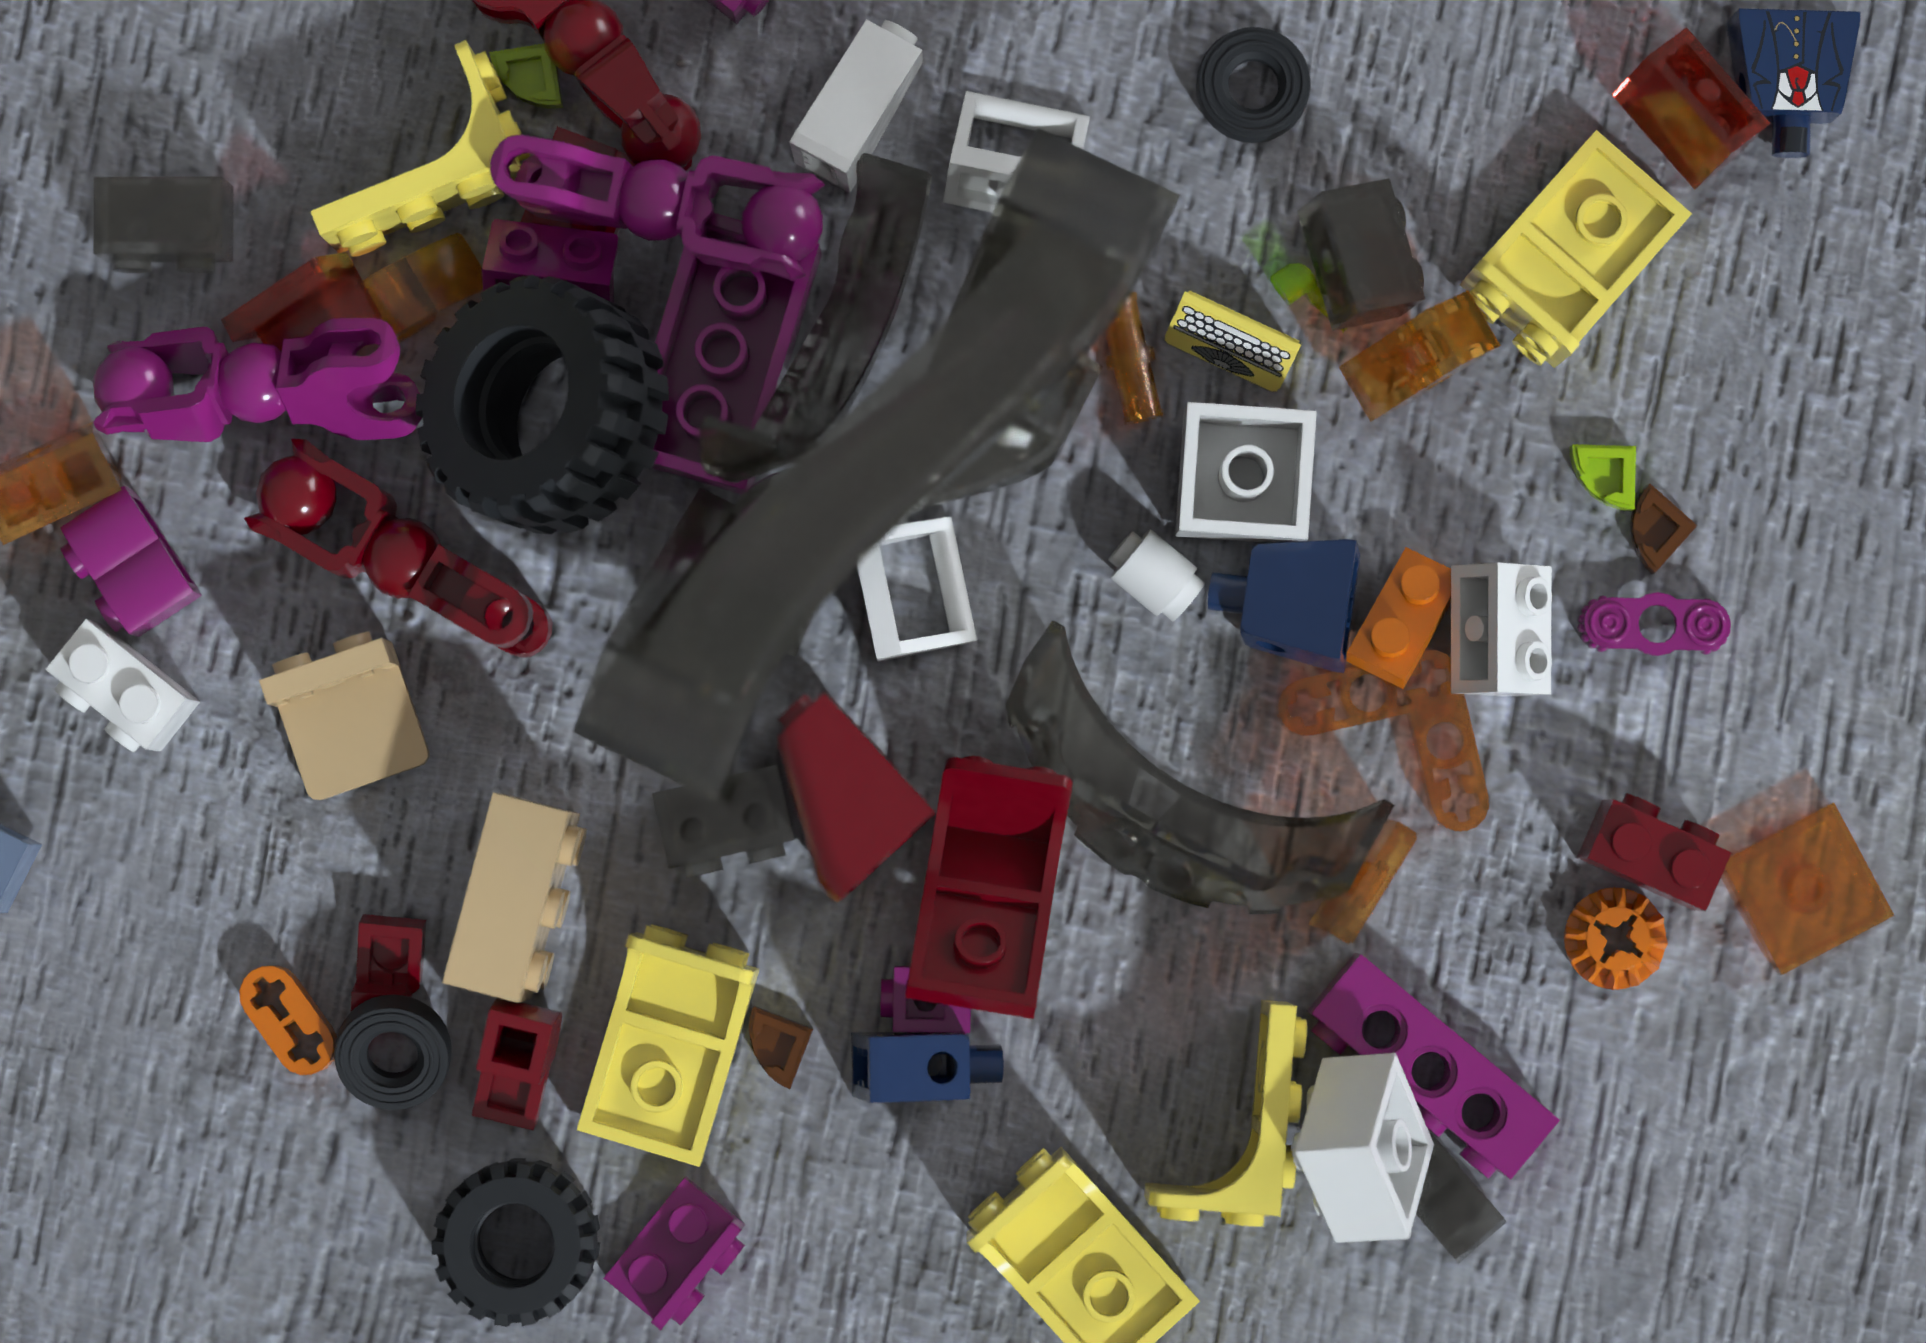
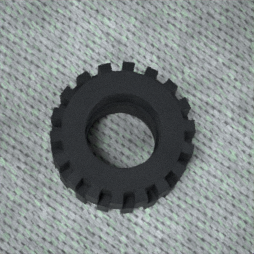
(471, 1275)

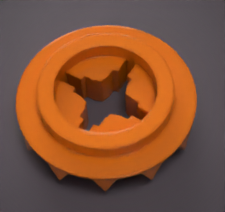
(1585, 943)

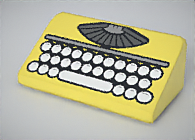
(1232, 341)

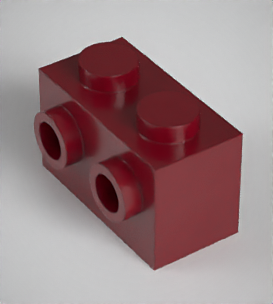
(1653, 854)

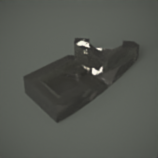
(1455, 1206)

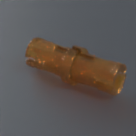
(1132, 366)

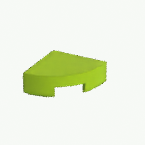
(529, 75)
(1606, 473)

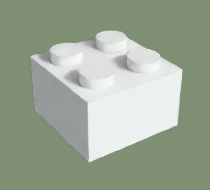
(1245, 473)
(1364, 1148)

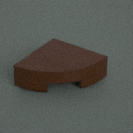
(1657, 528)
(778, 1044)

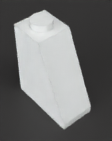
(857, 103)

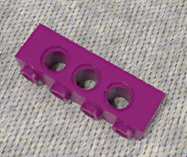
(1517, 1120)

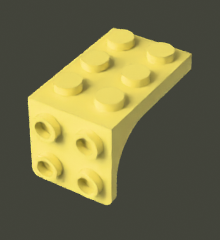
(426, 192)
(1574, 251)
(668, 1045)
(1267, 1165)
(1077, 1257)

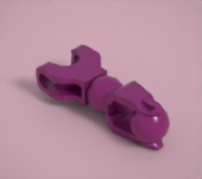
(665, 201)
(310, 379)

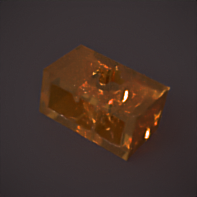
(1419, 355)
(55, 481)

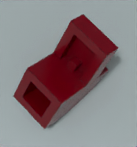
(515, 1062)

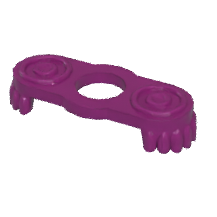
(1615, 624)

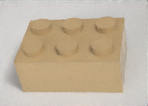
(514, 898)

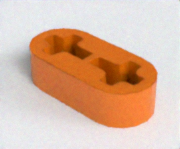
(301, 1010)

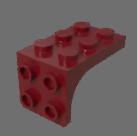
(989, 886)

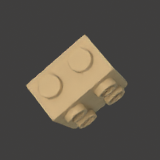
(347, 715)

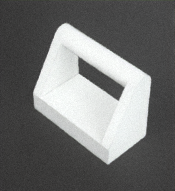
(980, 175)
(952, 588)

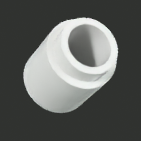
(1155, 574)

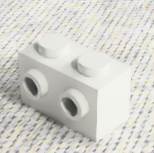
(1501, 629)
(121, 685)

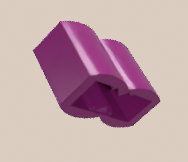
(129, 562)

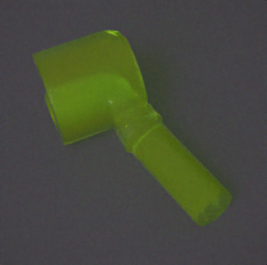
(1296, 281)

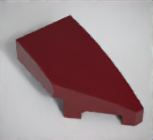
(388, 957)

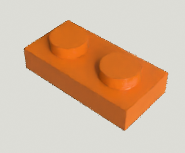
(1402, 619)

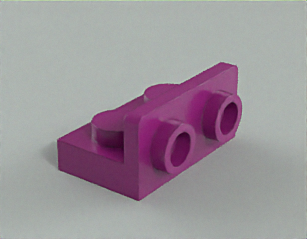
(545, 250)
(676, 1253)

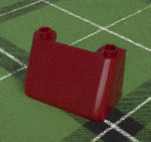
(845, 795)

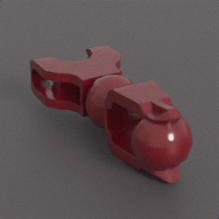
(590, 44)
(396, 553)

